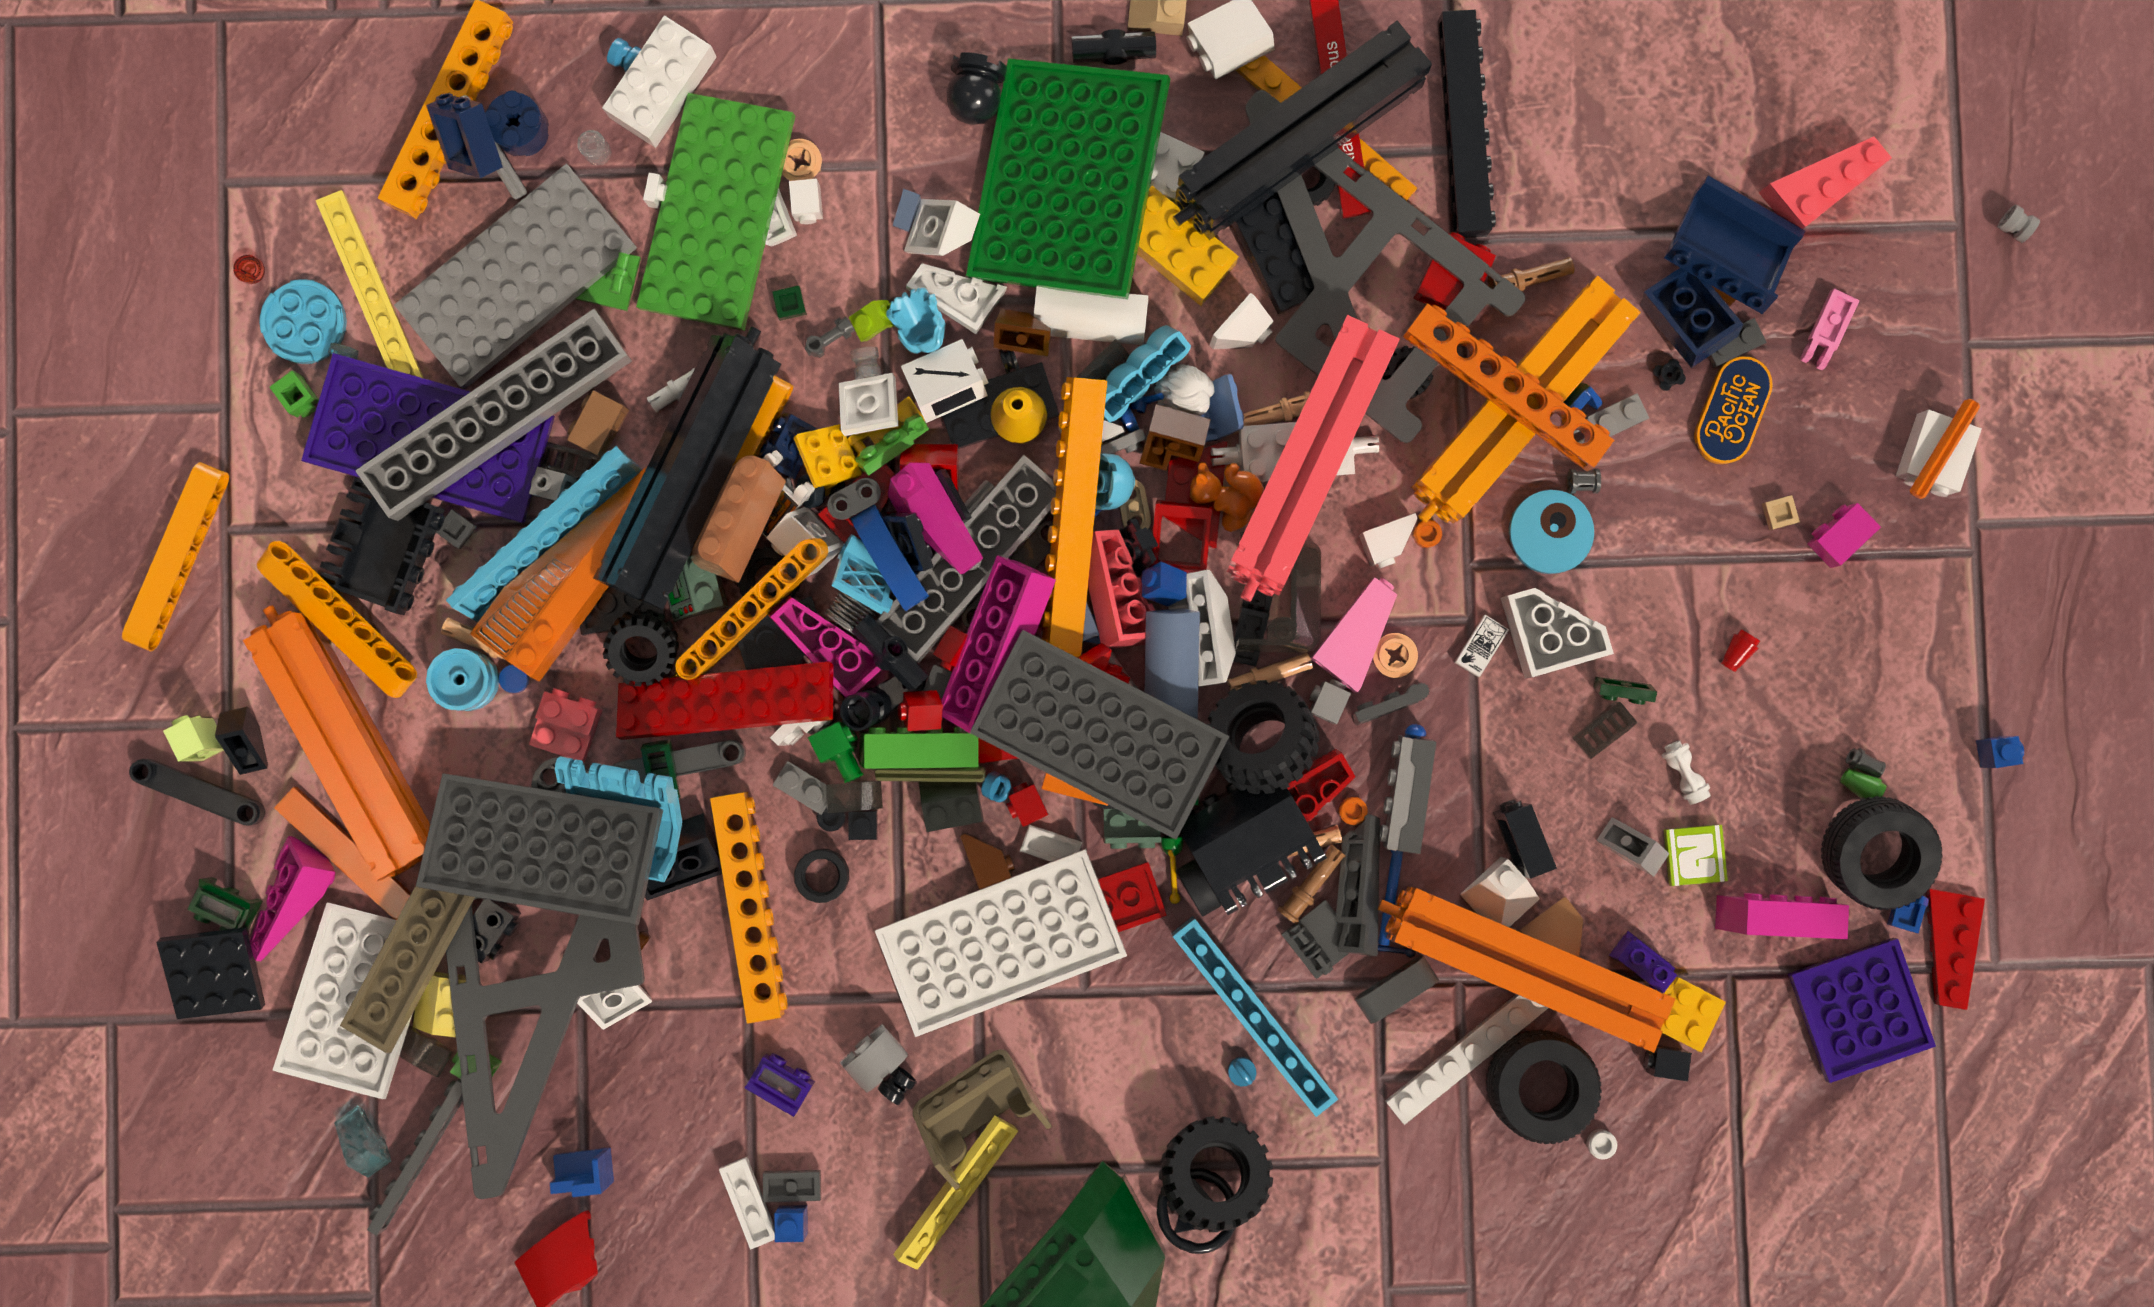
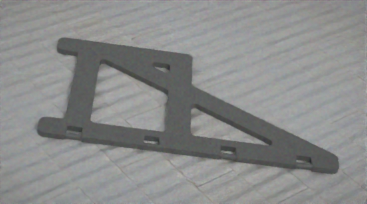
(1337, 275)
(557, 996)

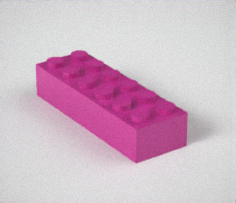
(1009, 603)

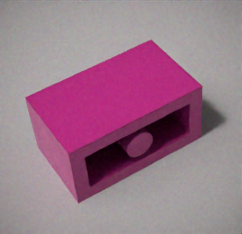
(1843, 535)

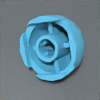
(1114, 482)

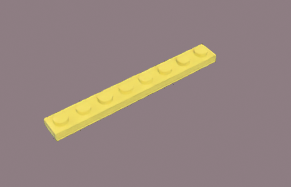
(367, 284)

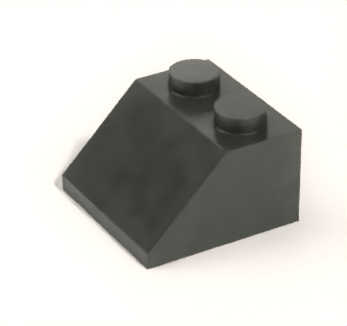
(950, 804)

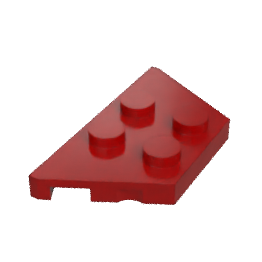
(1180, 475)

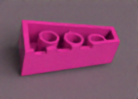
(825, 642)
(1781, 916)

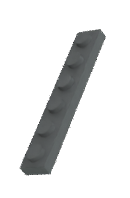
(412, 1165)

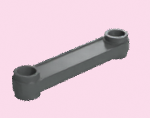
(692, 759)

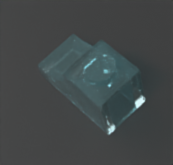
(360, 1143)

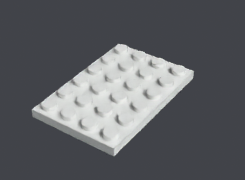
(313, 1040)

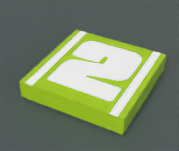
(1695, 855)

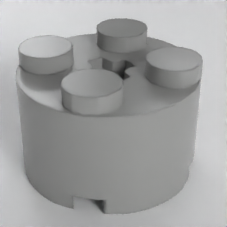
(874, 1058)

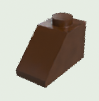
(1021, 333)
(987, 861)

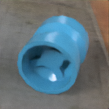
(622, 54)

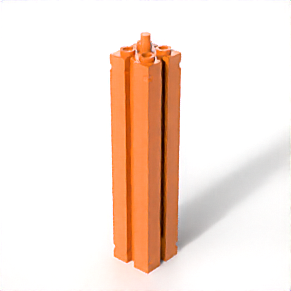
(340, 742)
(1528, 967)

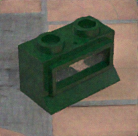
(222, 906)

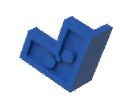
(582, 1172)

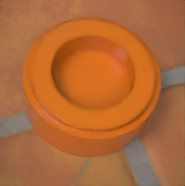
(1427, 534)
(1352, 810)

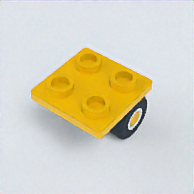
(827, 462)

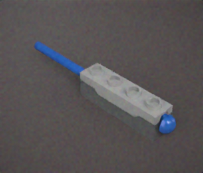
(1406, 805)

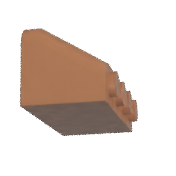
(738, 518)

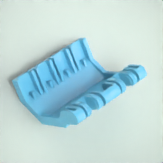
(625, 786)

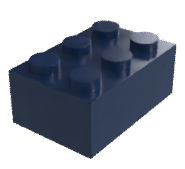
(1691, 315)

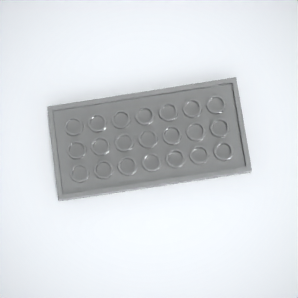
(514, 276)

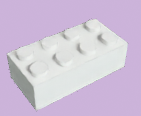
(659, 81)

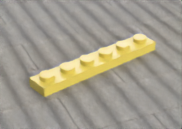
(950, 1201)

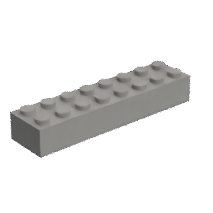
(997, 528)

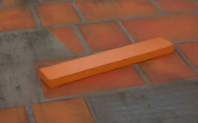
(341, 850)

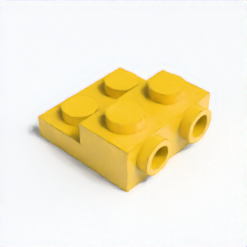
(1692, 1014)

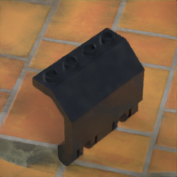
(384, 552)
(1247, 837)

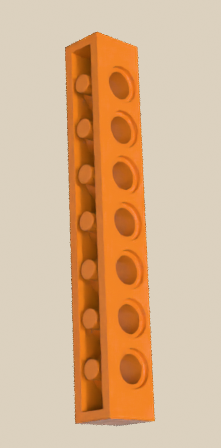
(1513, 403)

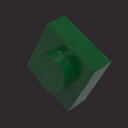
(789, 303)

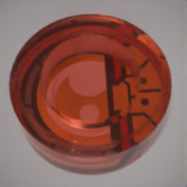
(249, 269)

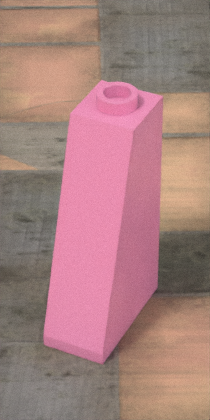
(1354, 639)

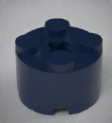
(512, 109)

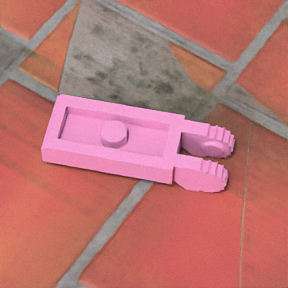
(1830, 327)

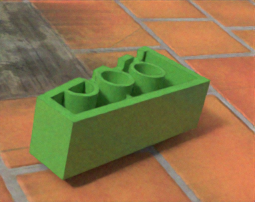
(917, 749)

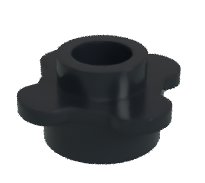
(1676, 371)

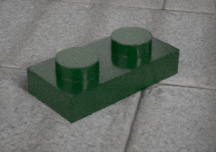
(1635, 692)

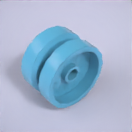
(446, 675)

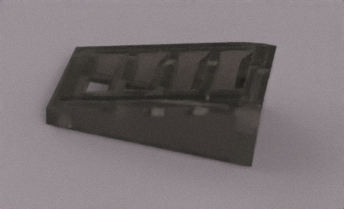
(585, 461)
(1607, 714)

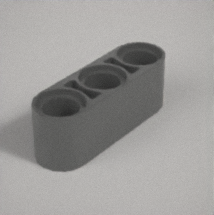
(1396, 989)

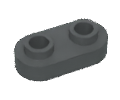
(854, 498)

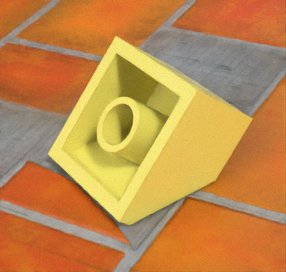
(435, 1008)

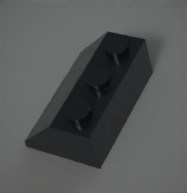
(695, 858)

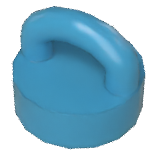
(996, 787)
(1242, 1071)

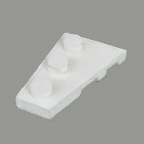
(958, 297)

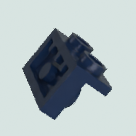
(783, 441)

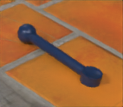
(1408, 952)

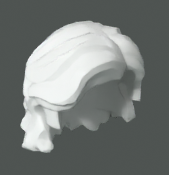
(1185, 389)

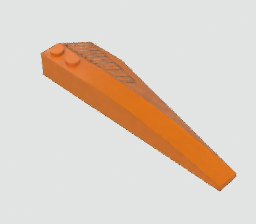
(554, 594)

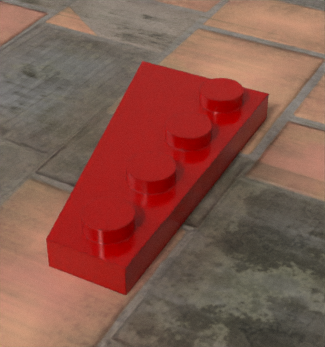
(1954, 943)

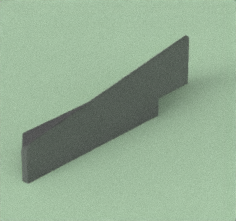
(1360, 889)

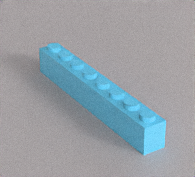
(1254, 1016)

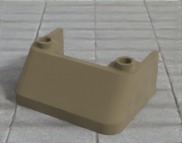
(968, 1104)

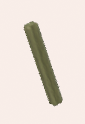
(959, 774)

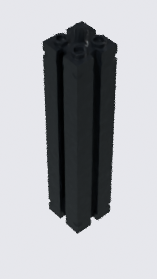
(1301, 131)
(688, 468)

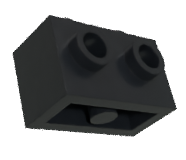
(491, 924)

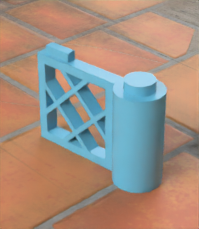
(857, 556)

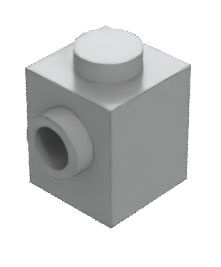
(550, 484)
(1329, 701)

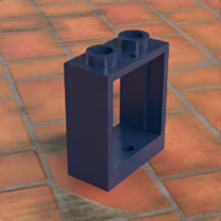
(464, 135)

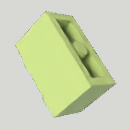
(193, 738)

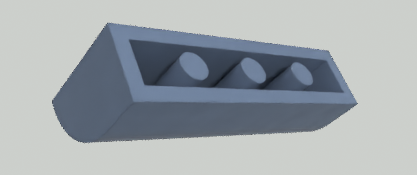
(1173, 658)

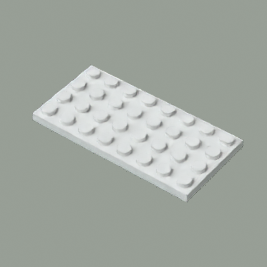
(1000, 943)

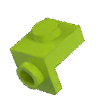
(871, 319)

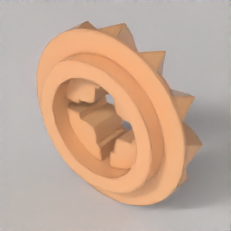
(812, 157)
(1407, 652)

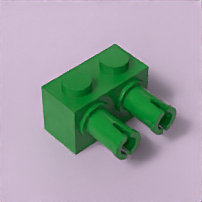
(837, 745)

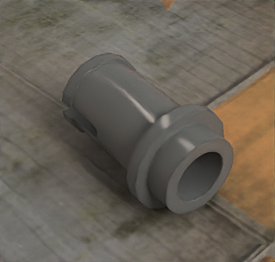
(1859, 760)

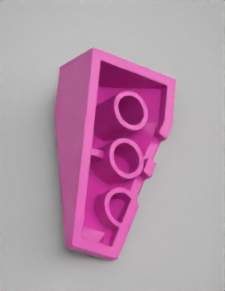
(920, 492)

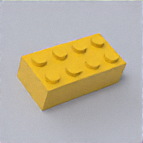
(1181, 252)

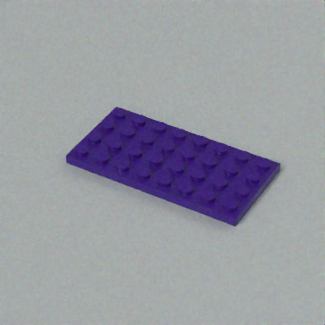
(374, 407)

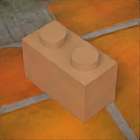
(597, 423)

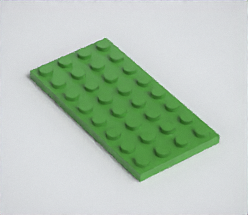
(716, 211)

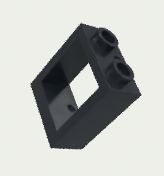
(1524, 838)

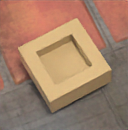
(1780, 512)

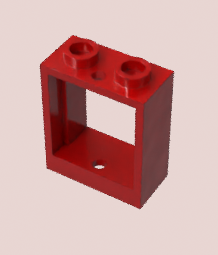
(1183, 510)

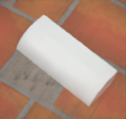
(1092, 316)

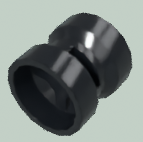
(897, 1085)

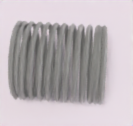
(849, 611)

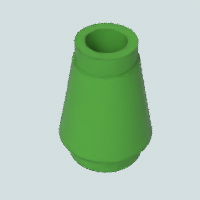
(1863, 784)

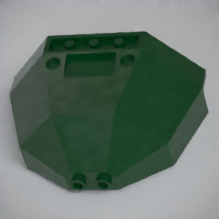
(1092, 1255)

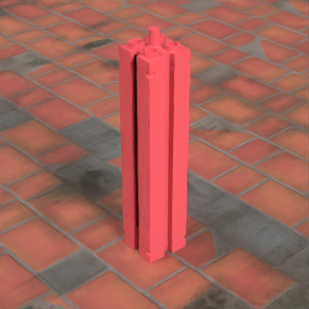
(1311, 458)

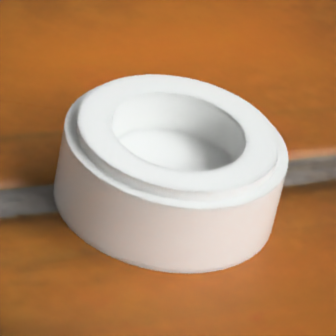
(1601, 1144)

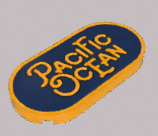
(1733, 410)

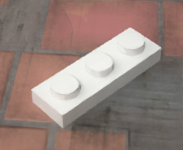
(748, 1202)

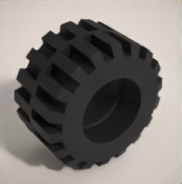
(636, 668)

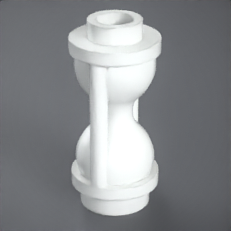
(1691, 784)

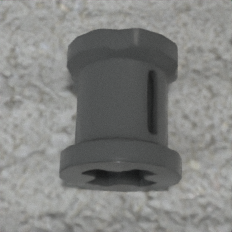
(1584, 481)

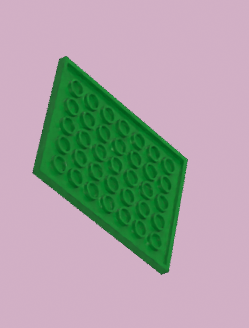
(1068, 177)

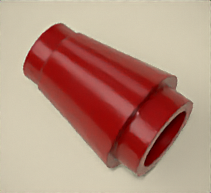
(1740, 650)

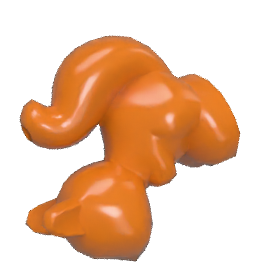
(1235, 501)

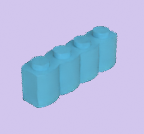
(1143, 367)

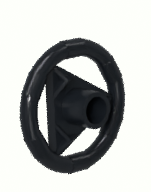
(1173, 1237)

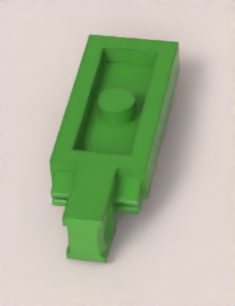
(892, 444)

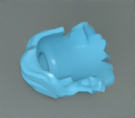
(918, 321)

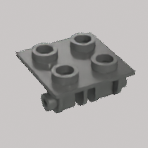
(1317, 939)

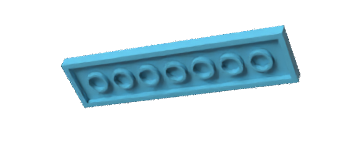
(547, 529)

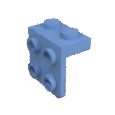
(1224, 409)

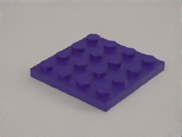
(1861, 1010)

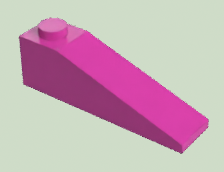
(297, 888)

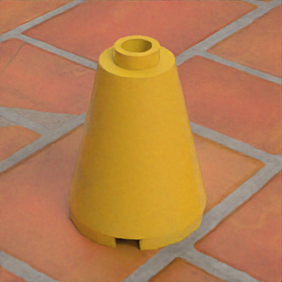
(1020, 424)

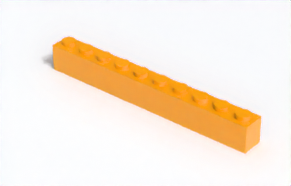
(1073, 511)

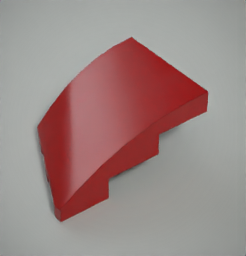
(559, 1262)

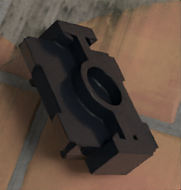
(1139, 544)

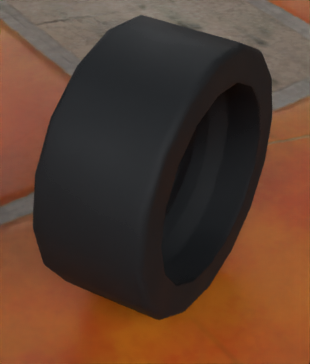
(800, 879)
(1198, 887)

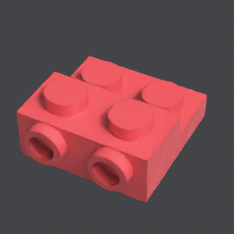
(565, 725)

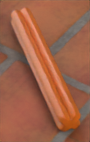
(1944, 448)

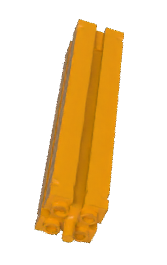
(1495, 438)

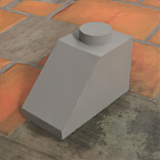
(1633, 846)

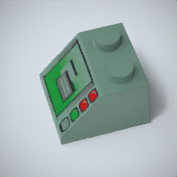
(696, 593)

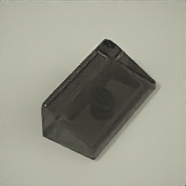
(1105, 362)

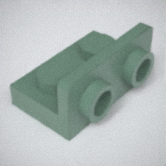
(1124, 829)

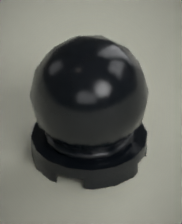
(974, 90)

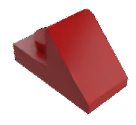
(1099, 657)

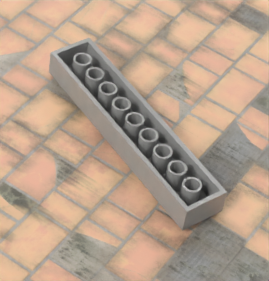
(493, 416)

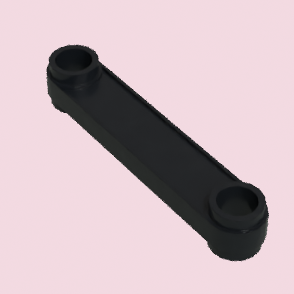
(197, 792)

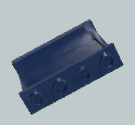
(1734, 244)

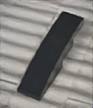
(1252, 625)

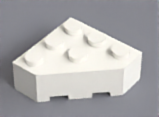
(1551, 633)

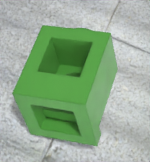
(287, 391)

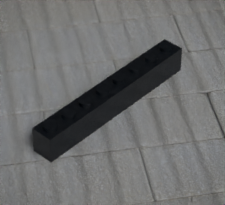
(1465, 123)

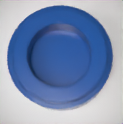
(1129, 421)
(513, 679)

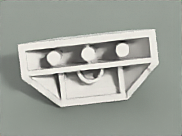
(1215, 627)

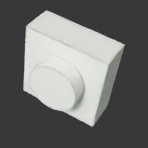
(654, 191)

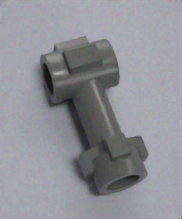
(816, 345)

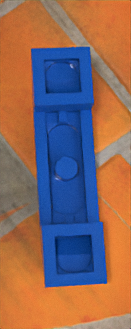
(889, 558)

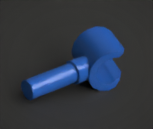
(1141, 404)

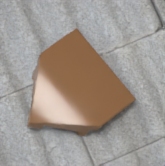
(1558, 927)

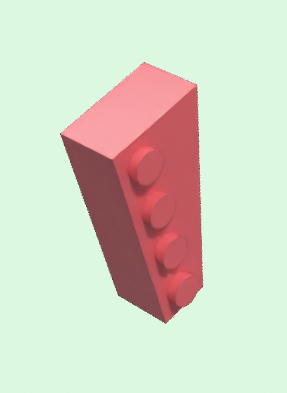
(1817, 187)
(1116, 592)

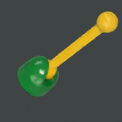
(1172, 848)

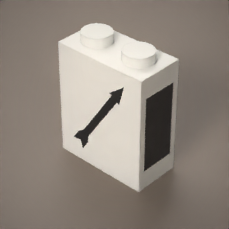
(945, 380)

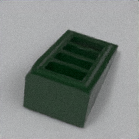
(666, 746)

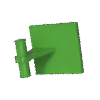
(616, 285)

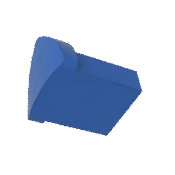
(1583, 395)
(1909, 916)

